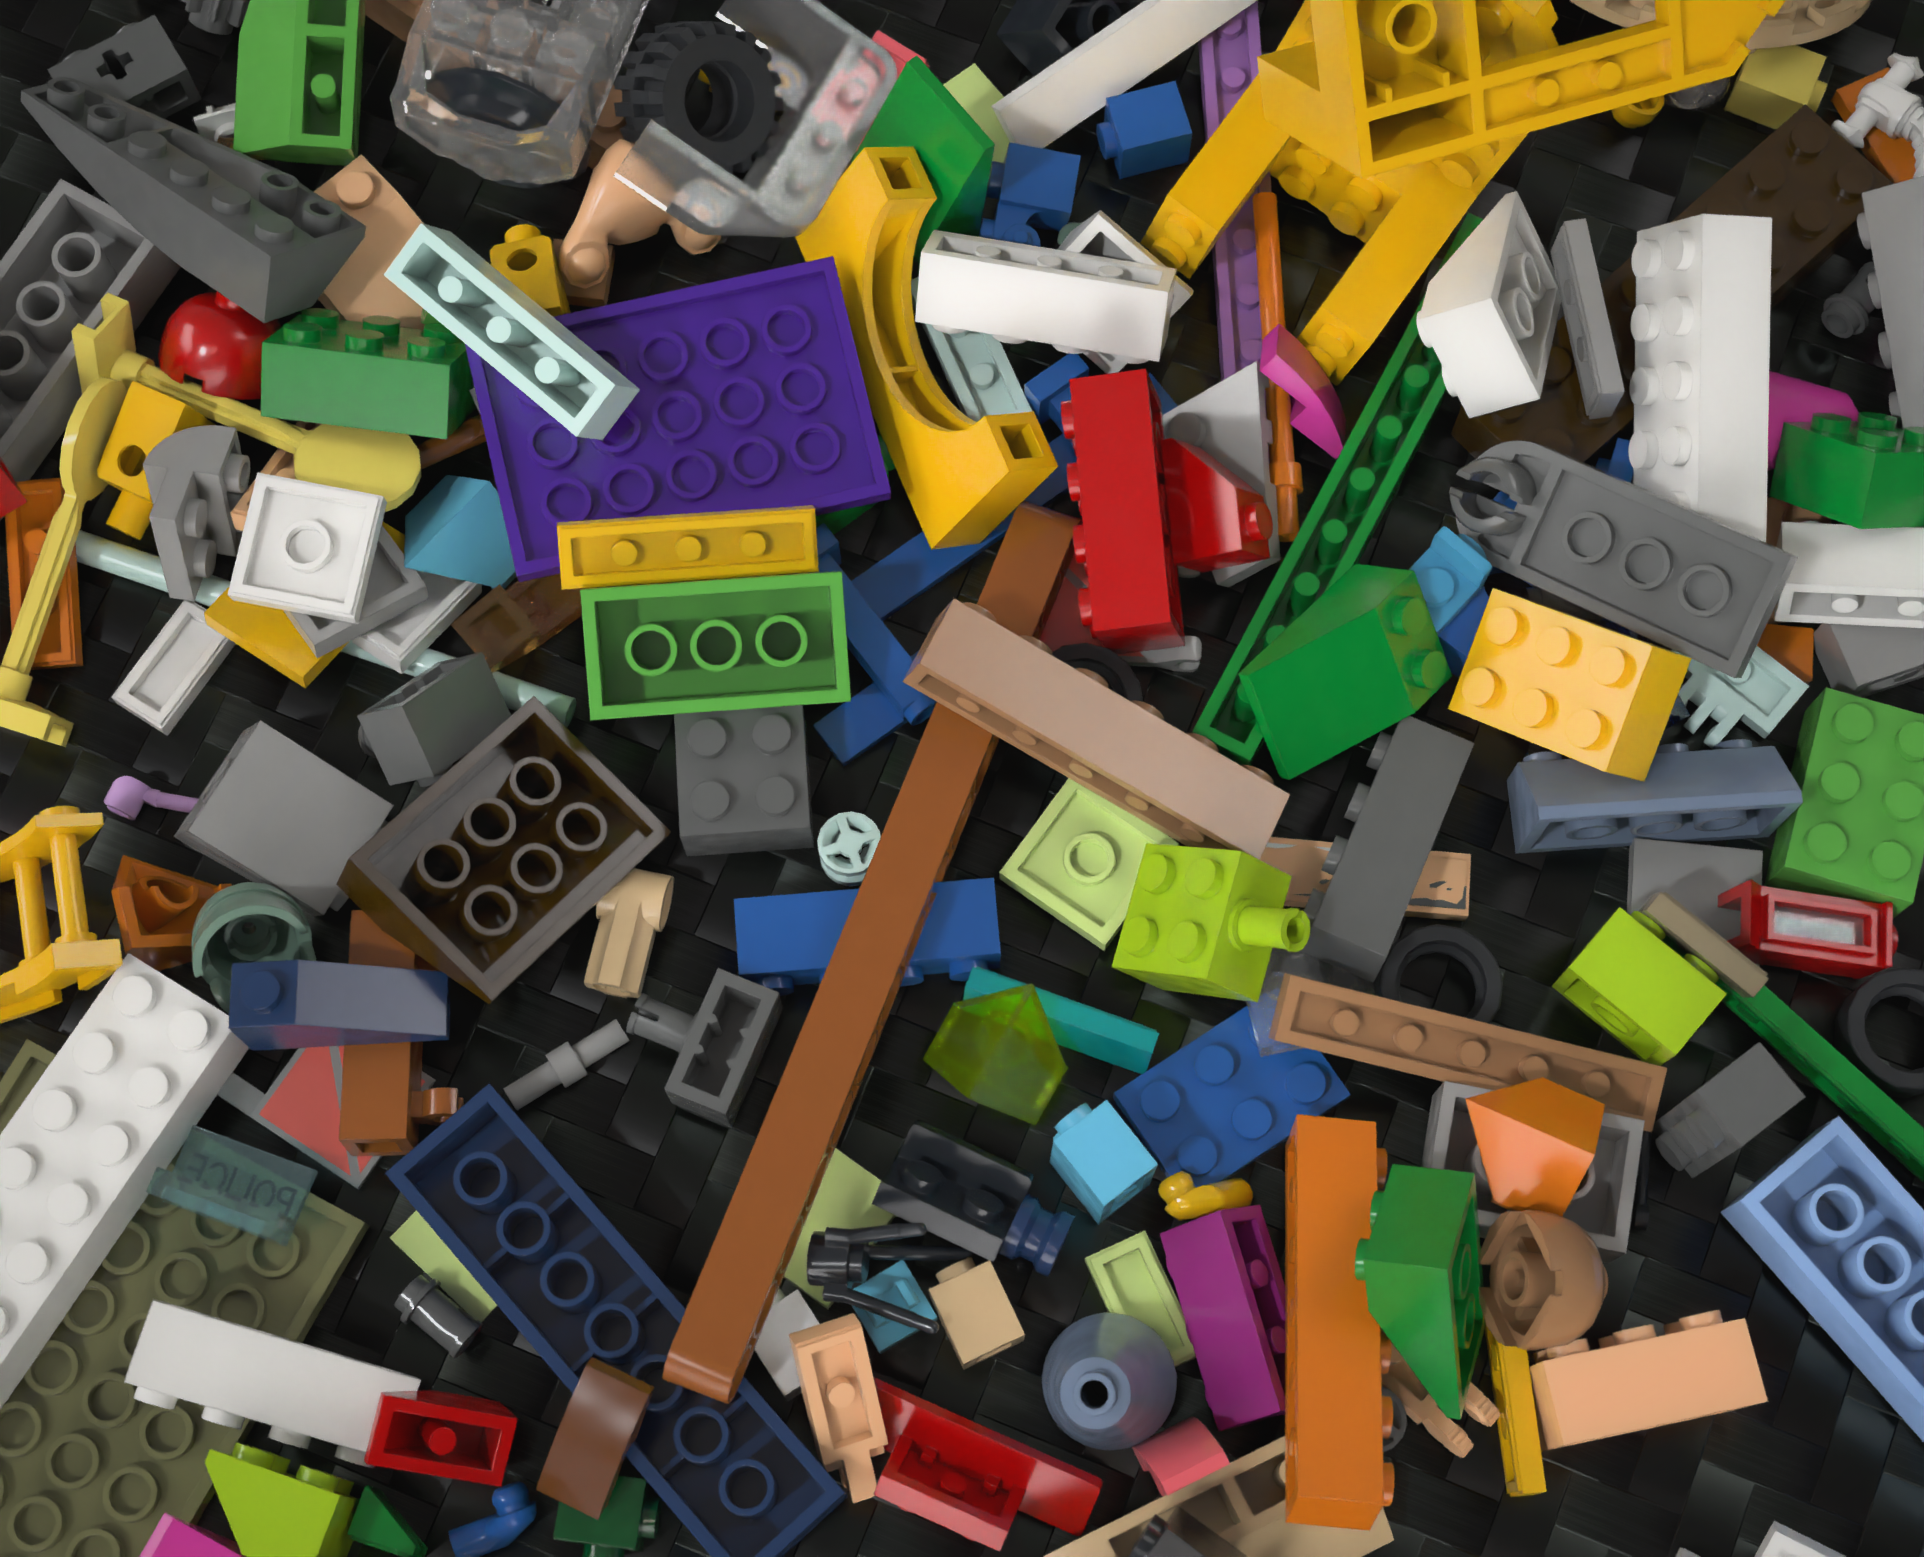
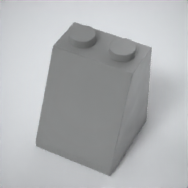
(284, 818)

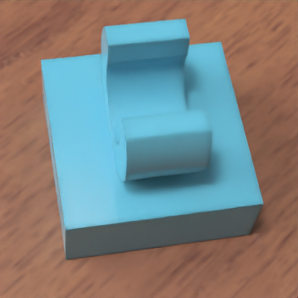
(899, 1288)

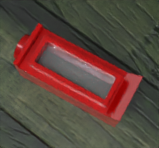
(1812, 930)

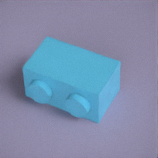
(1100, 1159)

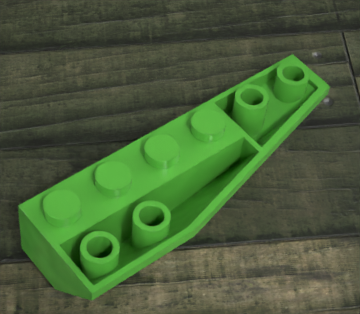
(300, 81)

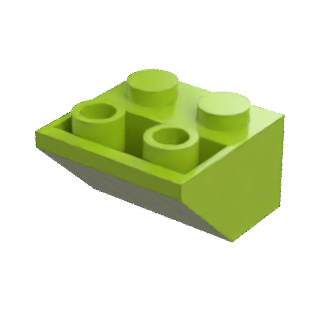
(280, 1511)

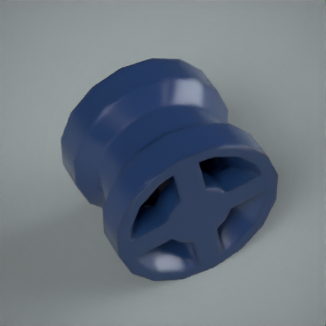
(1037, 1235)

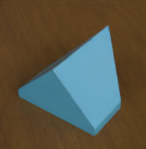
(460, 533)

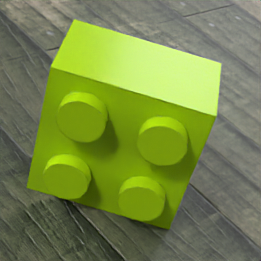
(1640, 987)

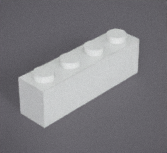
(1045, 296)
(1853, 575)
(259, 1378)

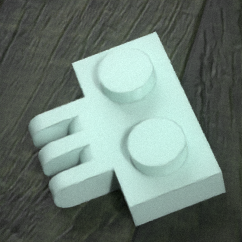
(1756, 699)

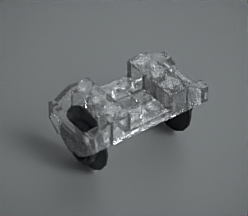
(512, 83)

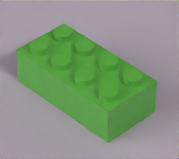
(715, 645)

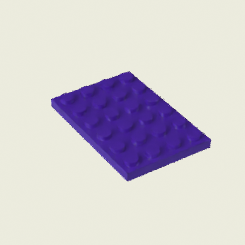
(738, 408)

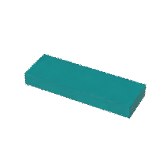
(1079, 1025)

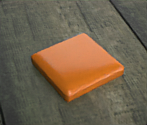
(1791, 648)

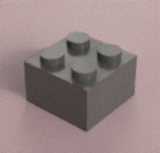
(743, 780)

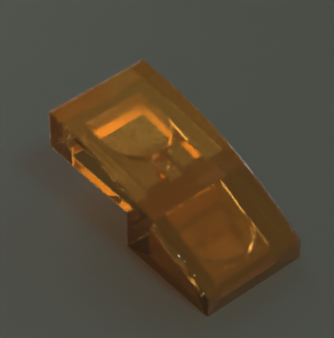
(518, 619)

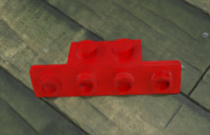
(973, 1474)

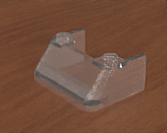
(830, 94)

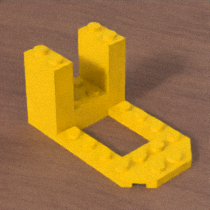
(1408, 82)
(1396, 213)

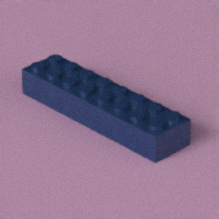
(587, 1294)

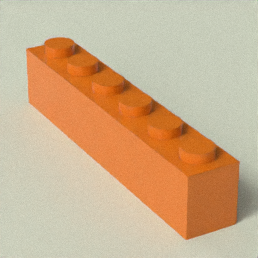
(1330, 1336)

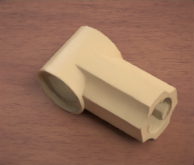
(627, 932)

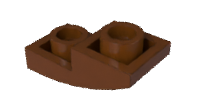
(594, 1438)

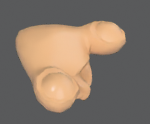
(619, 217)

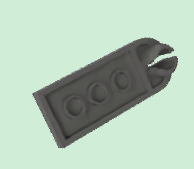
(1624, 552)

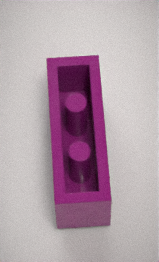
(1232, 1311)

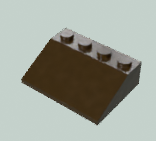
(502, 853)

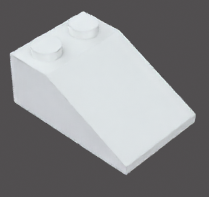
(1493, 313)

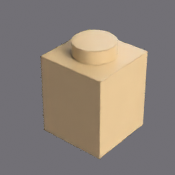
(975, 1311)

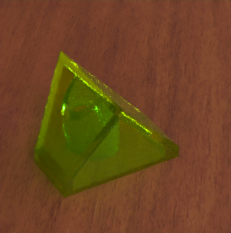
(1000, 1052)

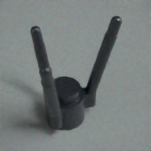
(844, 1256)

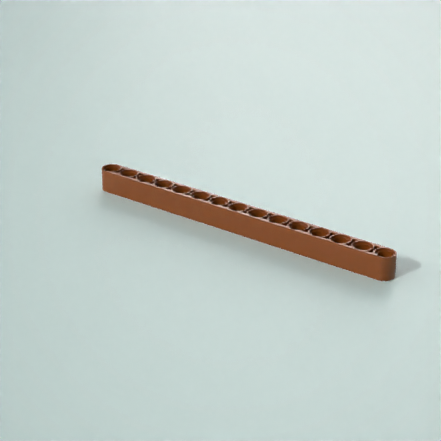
(856, 993)

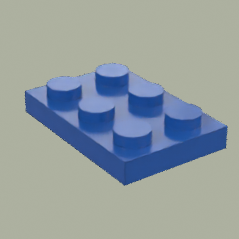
(1224, 1104)

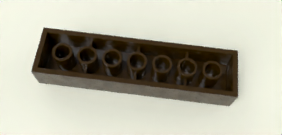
(1799, 178)

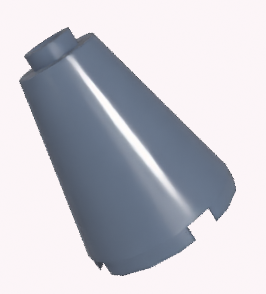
(1128, 1362)

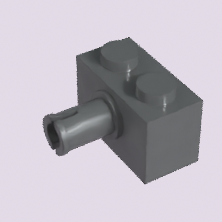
(433, 720)
(715, 1046)

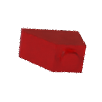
(1211, 511)
(442, 1435)

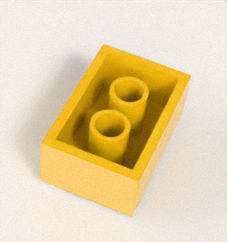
(1569, 685)

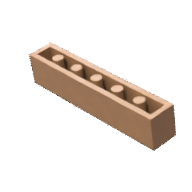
(1094, 733)

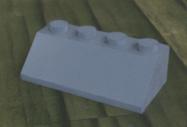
(1685, 798)

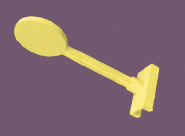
(328, 455)
(79, 459)

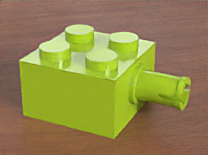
(1207, 921)

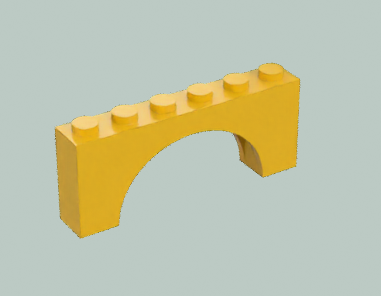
(954, 469)

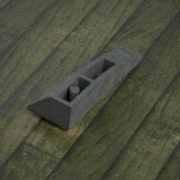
(199, 202)

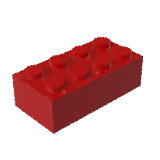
(1124, 513)

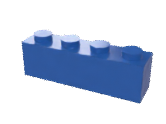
(794, 935)

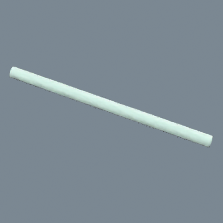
(147, 570)

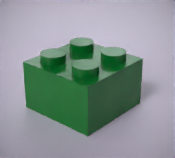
(1853, 470)

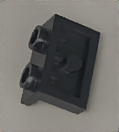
(954, 1189)

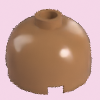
(1542, 1280)

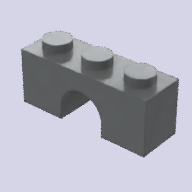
(1726, 1112)

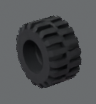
(739, 84)

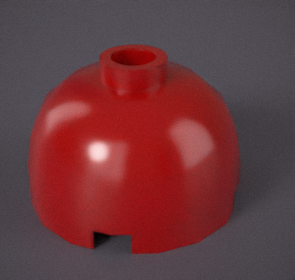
(216, 344)

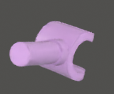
(130, 794)

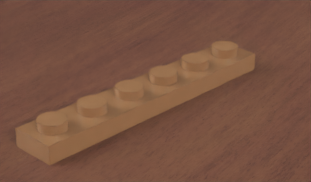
(1457, 1047)

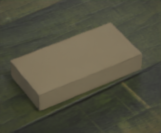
(1705, 944)

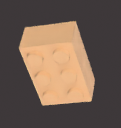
(1644, 1379)

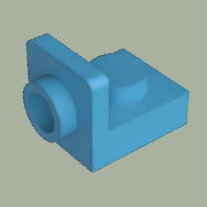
(1450, 575)

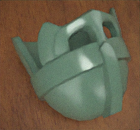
(220, 939)

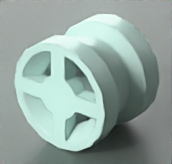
(847, 835)

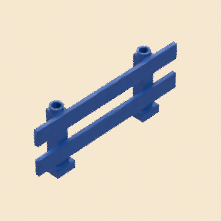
(911, 572)

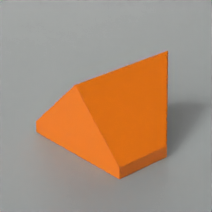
(158, 911)
(1535, 1143)

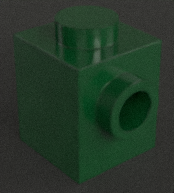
(622, 1525)

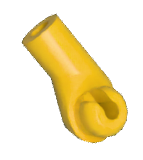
(1193, 1202)

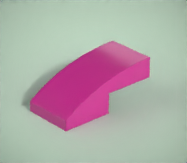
(1314, 401)

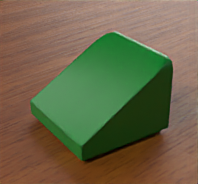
(383, 1527)

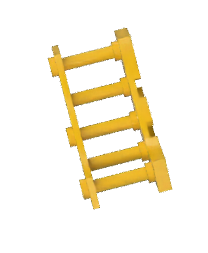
(75, 954)

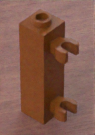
(383, 1081)

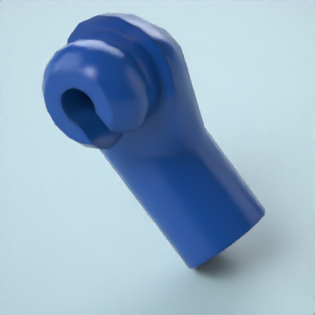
(500, 1529)

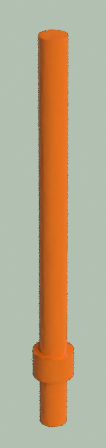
(1283, 469)

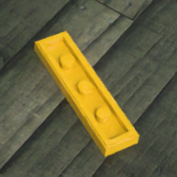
(687, 547)

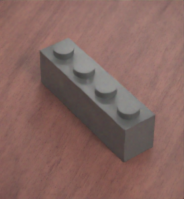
(1386, 848)

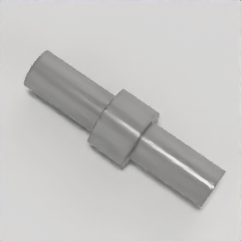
(566, 1064)

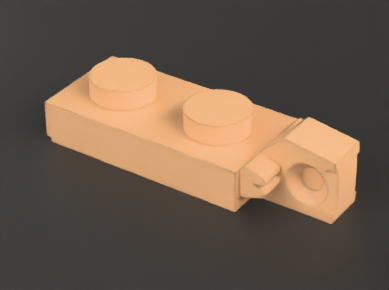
(841, 1401)

